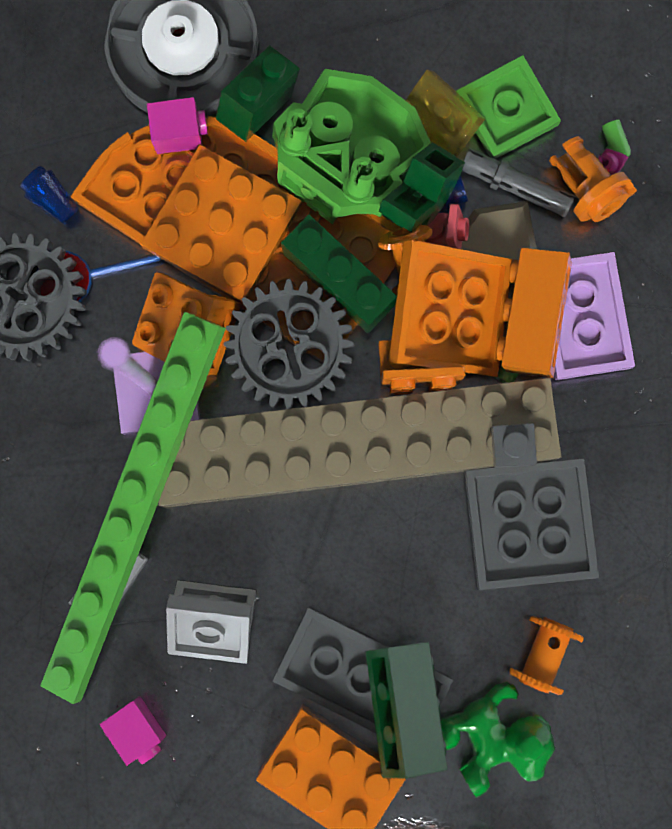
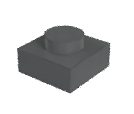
(513, 445)

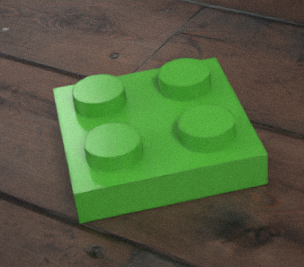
(512, 107)

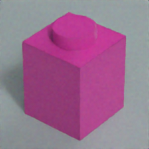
(176, 125)
(134, 732)

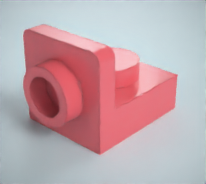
(449, 228)

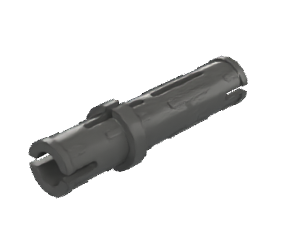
(510, 179)

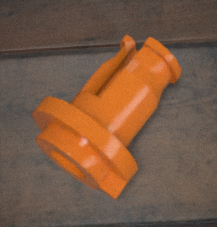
(591, 182)

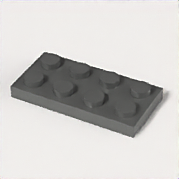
(331, 668)

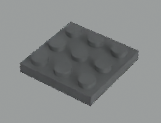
(531, 524)

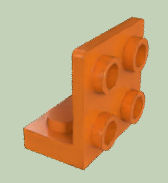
(164, 310)
(403, 378)

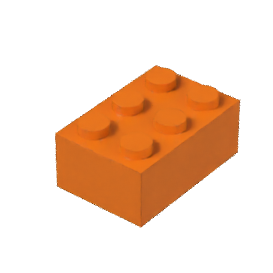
(328, 774)

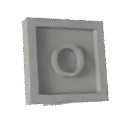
(210, 621)

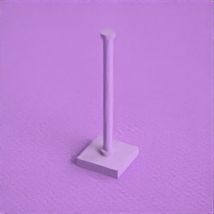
(134, 382)

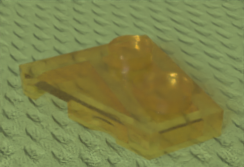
(444, 113)

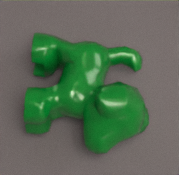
(524, 744)

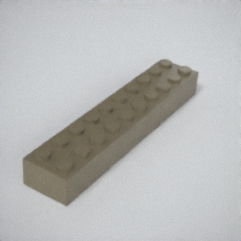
(355, 442)

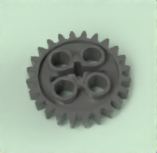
(53, 311)
(323, 335)

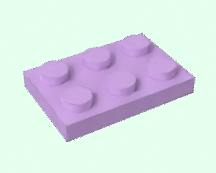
(594, 321)

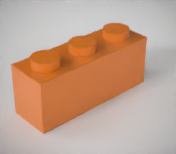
(535, 312)

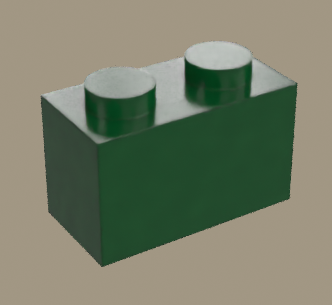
(257, 93)

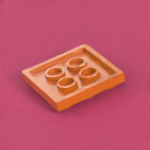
(221, 224)
(449, 308)

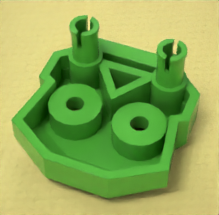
(334, 165)

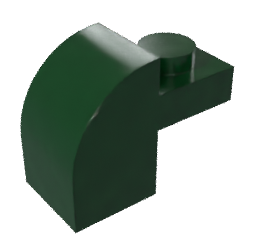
(424, 189)

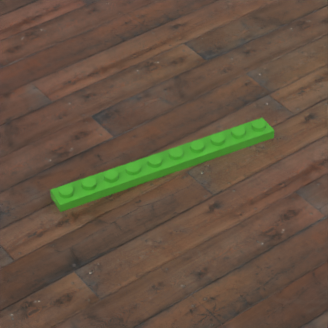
(132, 506)

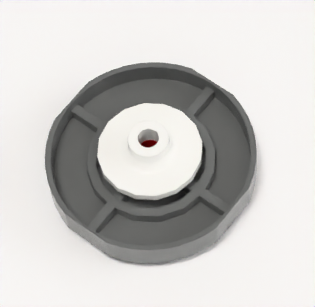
(179, 48)

